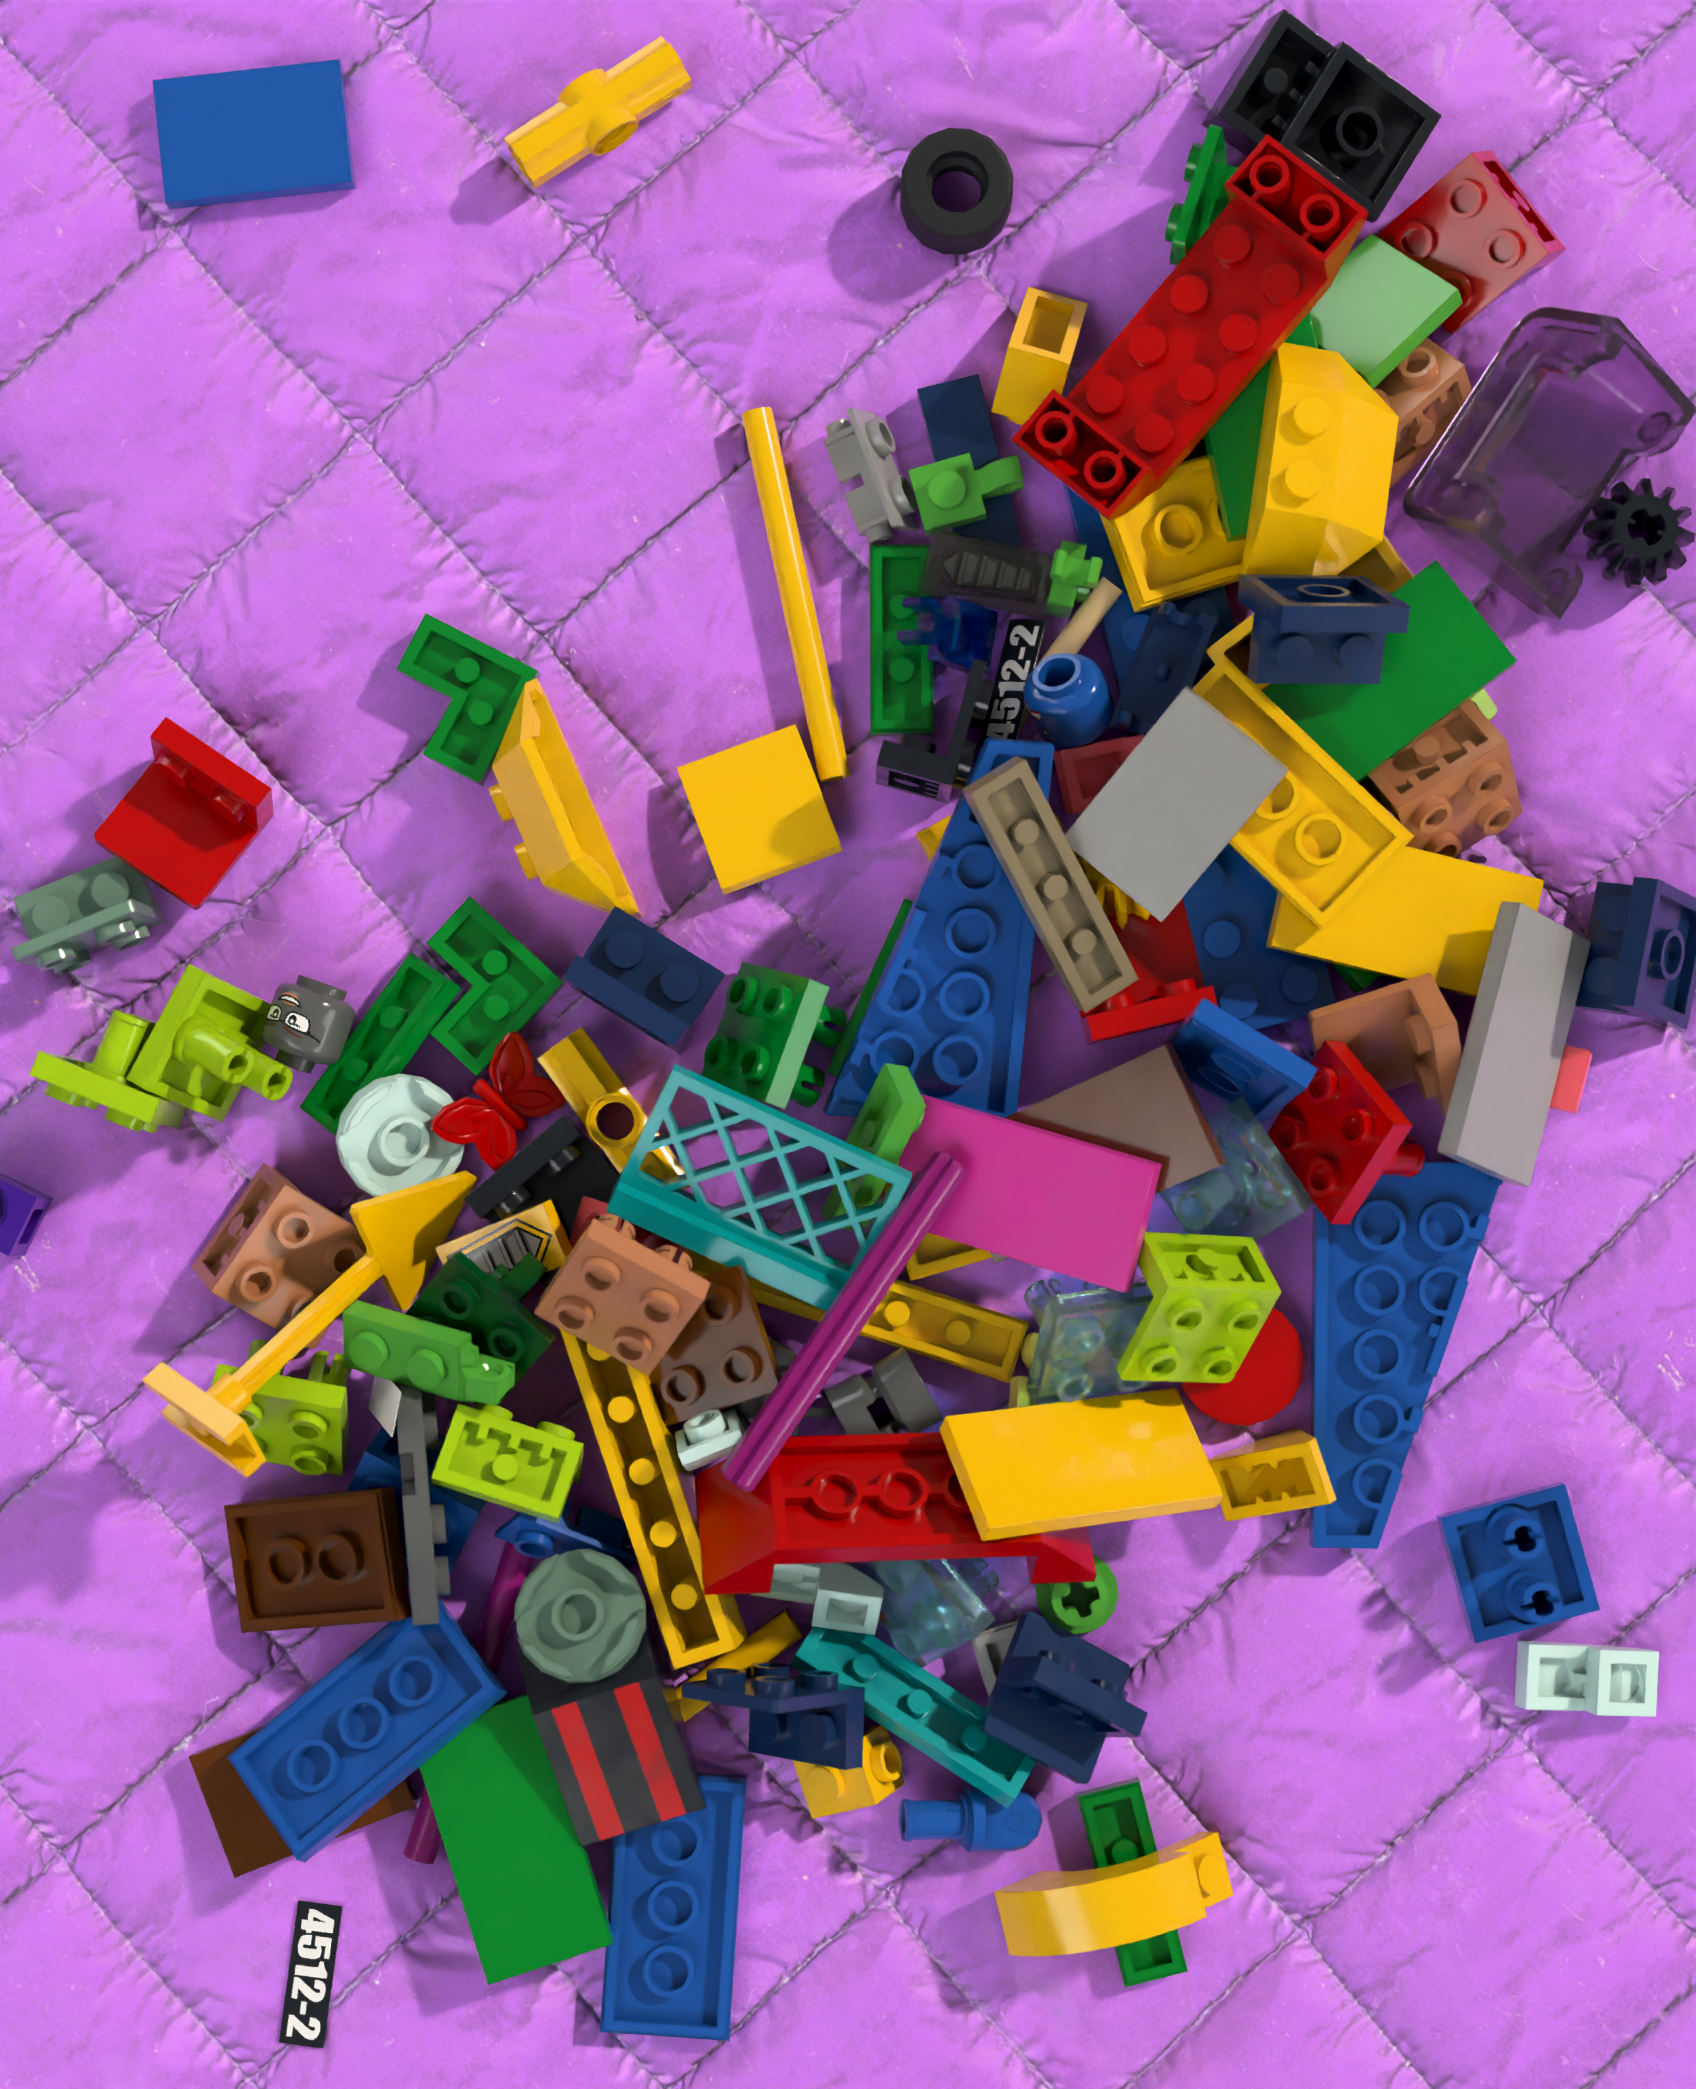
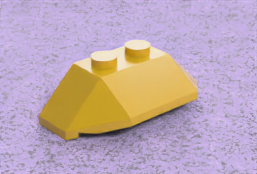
(1318, 467)
(554, 810)

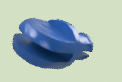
(973, 1820)

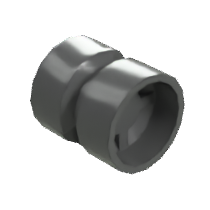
(902, 1390)

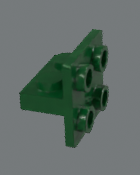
(488, 1309)

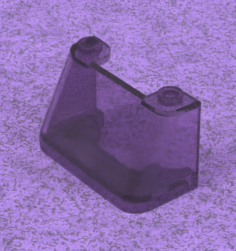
(1541, 447)

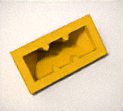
(1272, 1476)

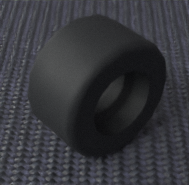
(956, 152)

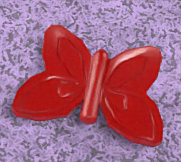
(504, 1107)

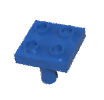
(1518, 1562)

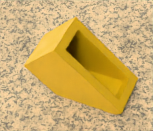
(1038, 353)

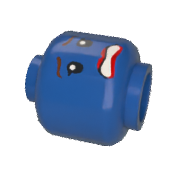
(1068, 700)

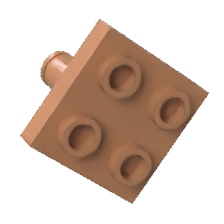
(623, 1294)

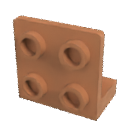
(1426, 396)
(1451, 784)
(1398, 1036)
(277, 1251)

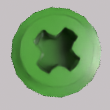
(1080, 1605)

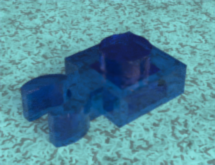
(953, 630)

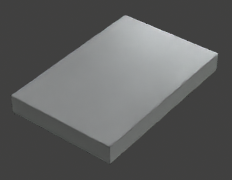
(1175, 803)

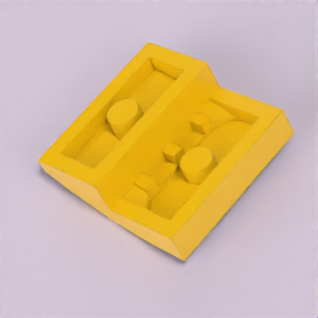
(759, 809)

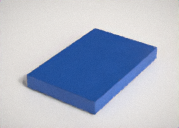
(254, 134)
(1238, 1061)

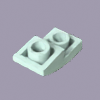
(709, 1437)

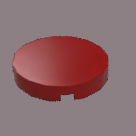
(1263, 1381)

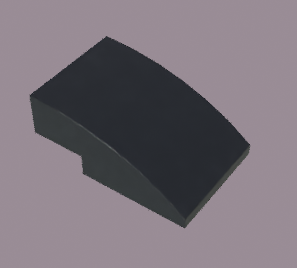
(1324, 109)

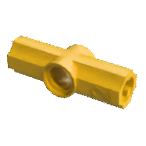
(598, 112)
(590, 1085)

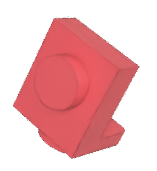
(1089, 767)

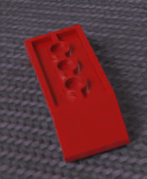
(1198, 334)
(858, 1504)

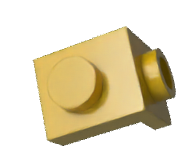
(840, 1790)

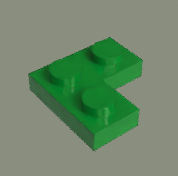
(481, 689)
(506, 983)

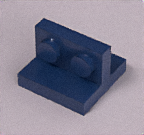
(1319, 628)
(1641, 952)
(645, 979)

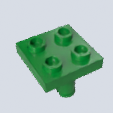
(767, 1035)

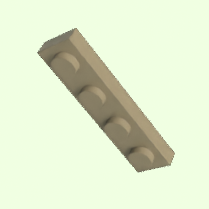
(1050, 883)

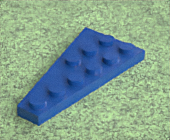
(957, 973)
(1380, 1330)

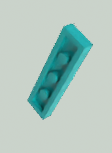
(918, 1709)

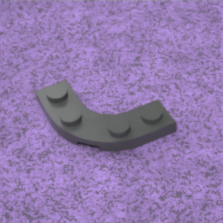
(422, 1520)

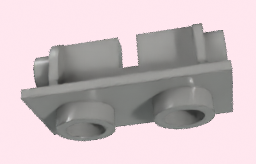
(866, 452)

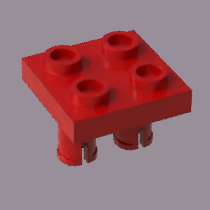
(1344, 1134)

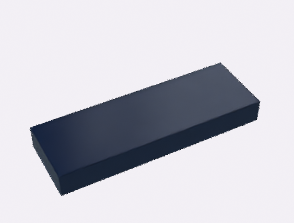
(958, 425)

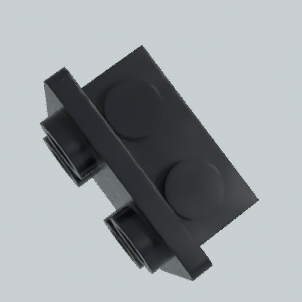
(912, 761)
(553, 1166)

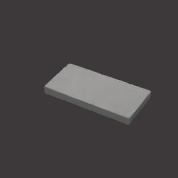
(1514, 1044)

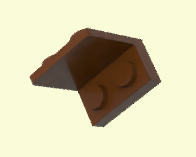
(718, 1354)

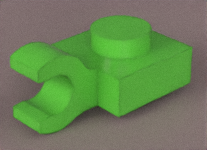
(953, 493)
(1071, 578)

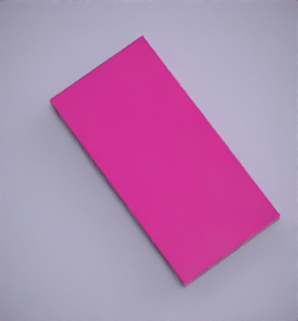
(1038, 1194)

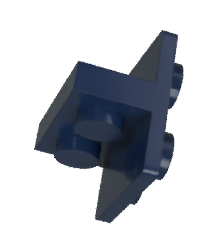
(1059, 1699)

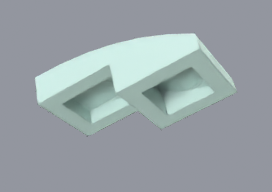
(840, 1594)
(1586, 1678)

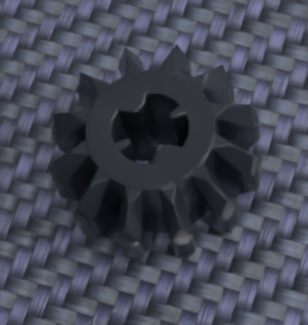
(1637, 555)

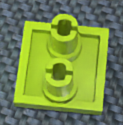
(209, 1047)
(105, 1078)
(301, 1419)

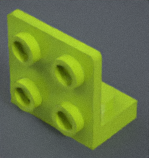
(1204, 1308)
(509, 1461)

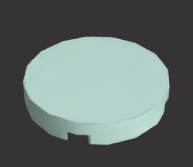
(388, 1136)

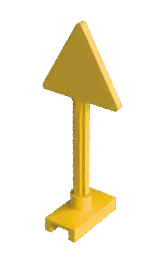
(400, 1249)

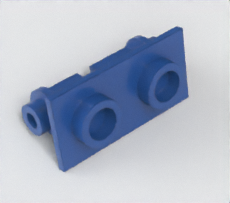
(592, 1530)

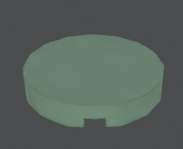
(580, 1616)

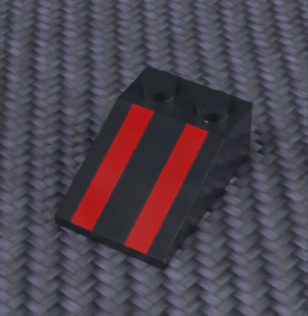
(617, 1744)

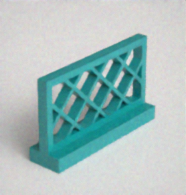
(722, 1231)

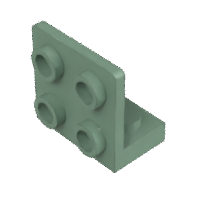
(85, 914)

